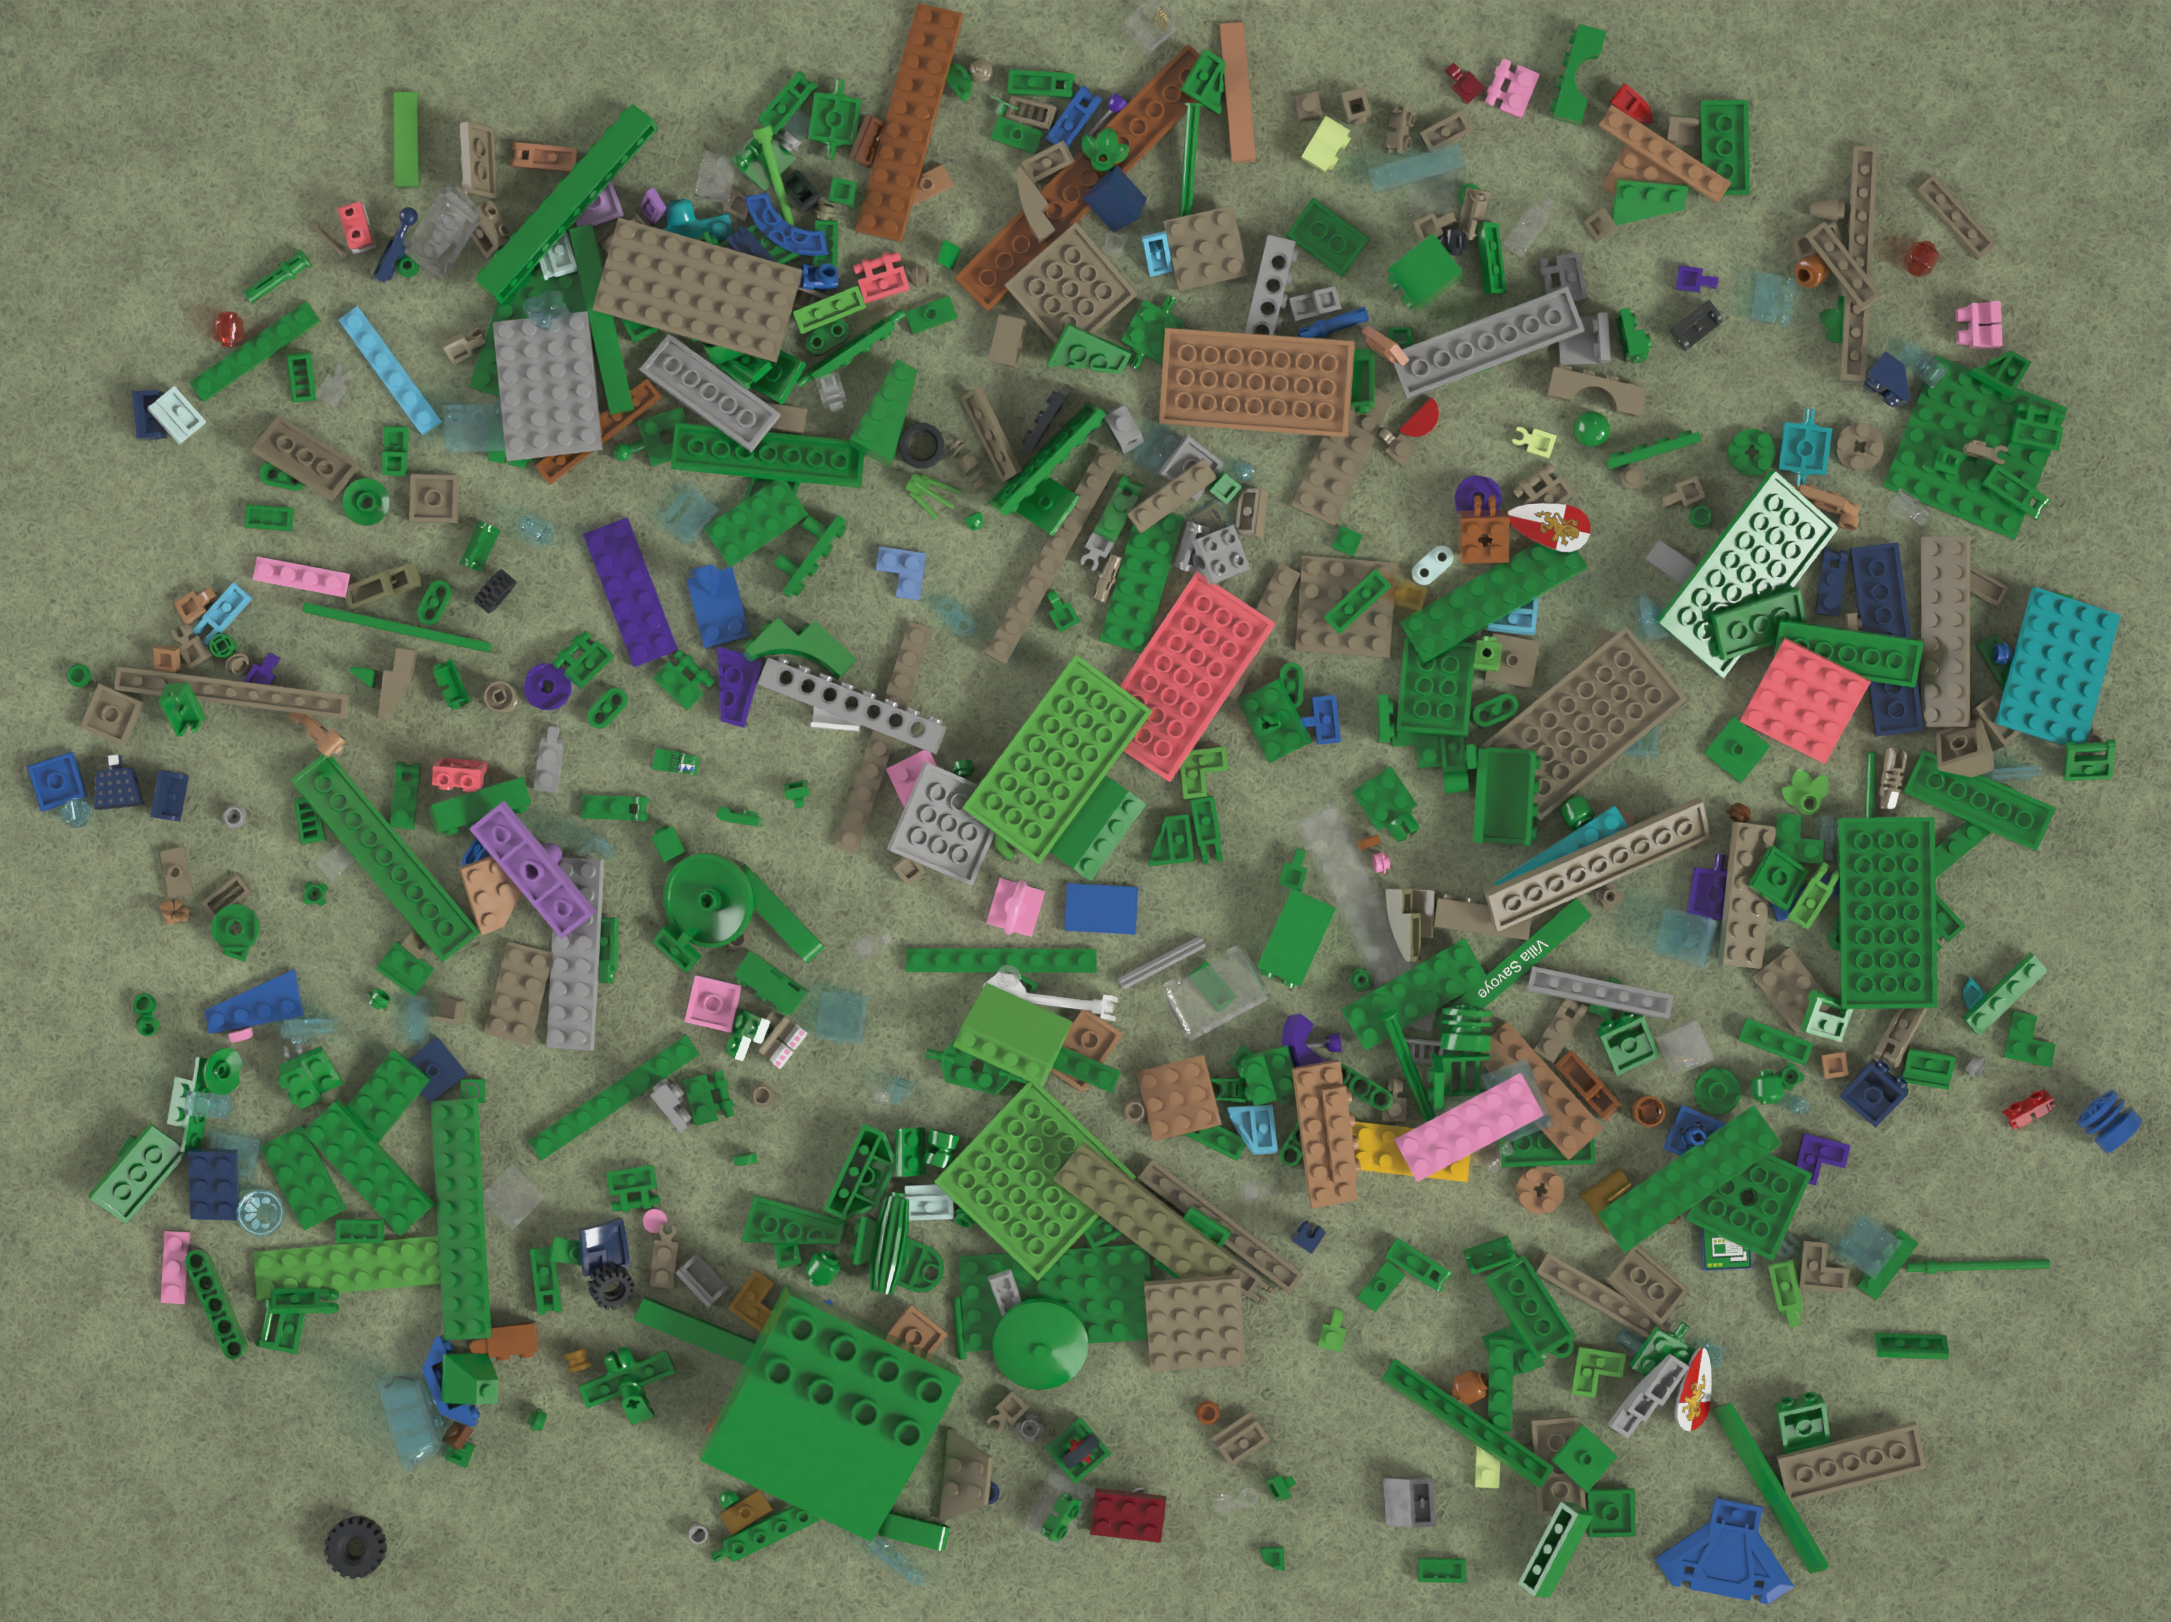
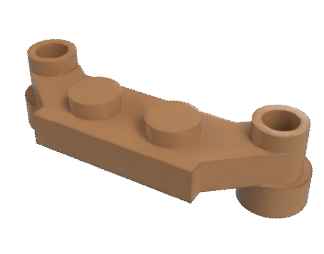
(1833, 503)
(328, 741)

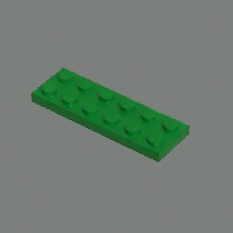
(1043, 462)
(1141, 584)
(1870, 654)
(1981, 802)
(1415, 992)
(368, 1167)

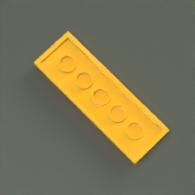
(1380, 1153)

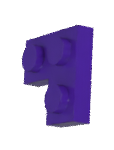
(1817, 1150)

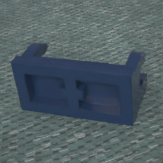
(746, 243)
(145, 423)
(169, 796)
(1307, 1239)

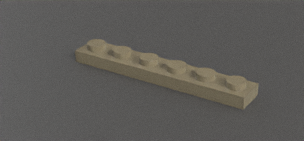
(1271, 607)
(1596, 1294)

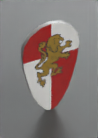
(1552, 525)
(1694, 1392)

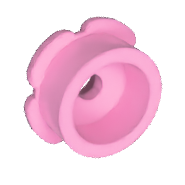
(1381, 862)

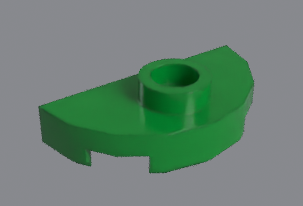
(959, 81)

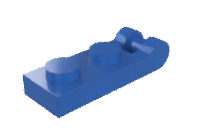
(1074, 118)

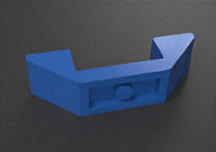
(462, 1413)

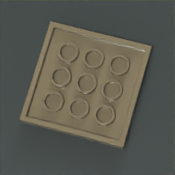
(1070, 285)
(1322, 587)
(1194, 1322)

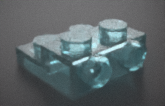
(304, 1029)

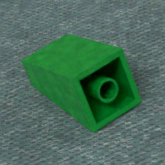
(1295, 938)

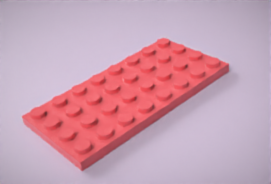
(1191, 671)

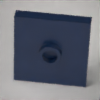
(440, 1066)

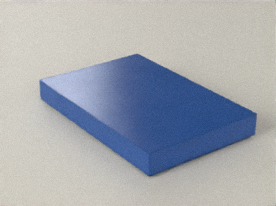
(1101, 908)

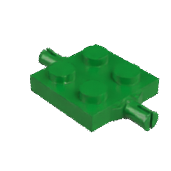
(834, 119)
(1147, 331)
(1659, 1346)

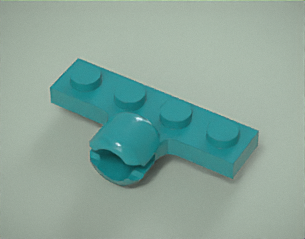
(683, 222)

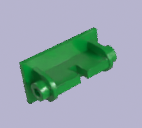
(480, 546)
(456, 693)
(1057, 1526)

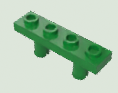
(825, 537)

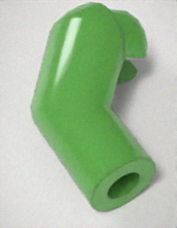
(1003, 847)

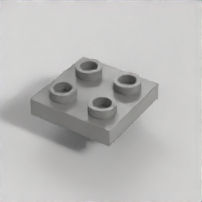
(1219, 555)

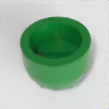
(974, 521)
(728, 1499)

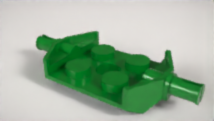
(957, 1071)

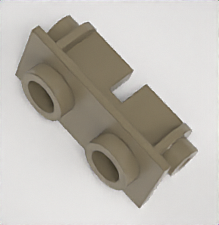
(1400, 141)
(1472, 211)

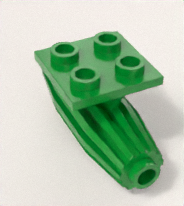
(883, 1242)

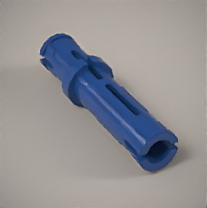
(1338, 323)

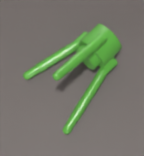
(919, 485)

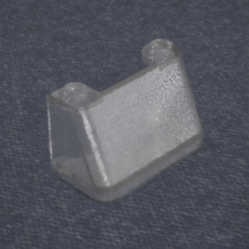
(1215, 993)

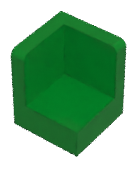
(843, 192)

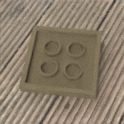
(1205, 248)

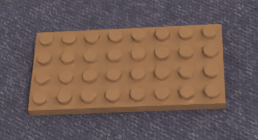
(1256, 382)

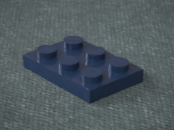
(213, 1184)

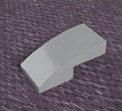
(1313, 304)
(1670, 562)

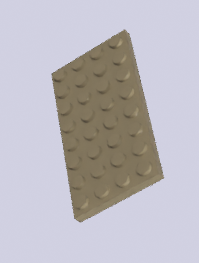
(697, 290)
(1591, 717)

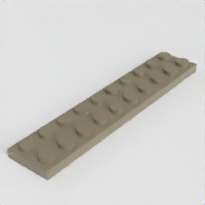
(1597, 864)

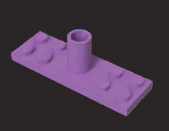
(533, 869)

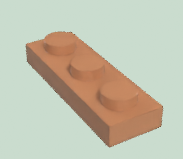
(1384, 346)

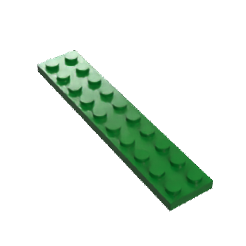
(384, 857)
(460, 1219)

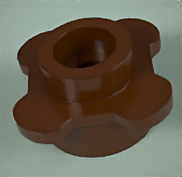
(1739, 813)

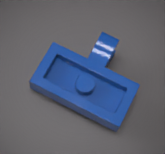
(1324, 720)

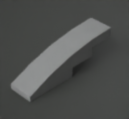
(1647, 1395)

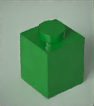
(668, 843)

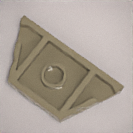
(964, 1477)

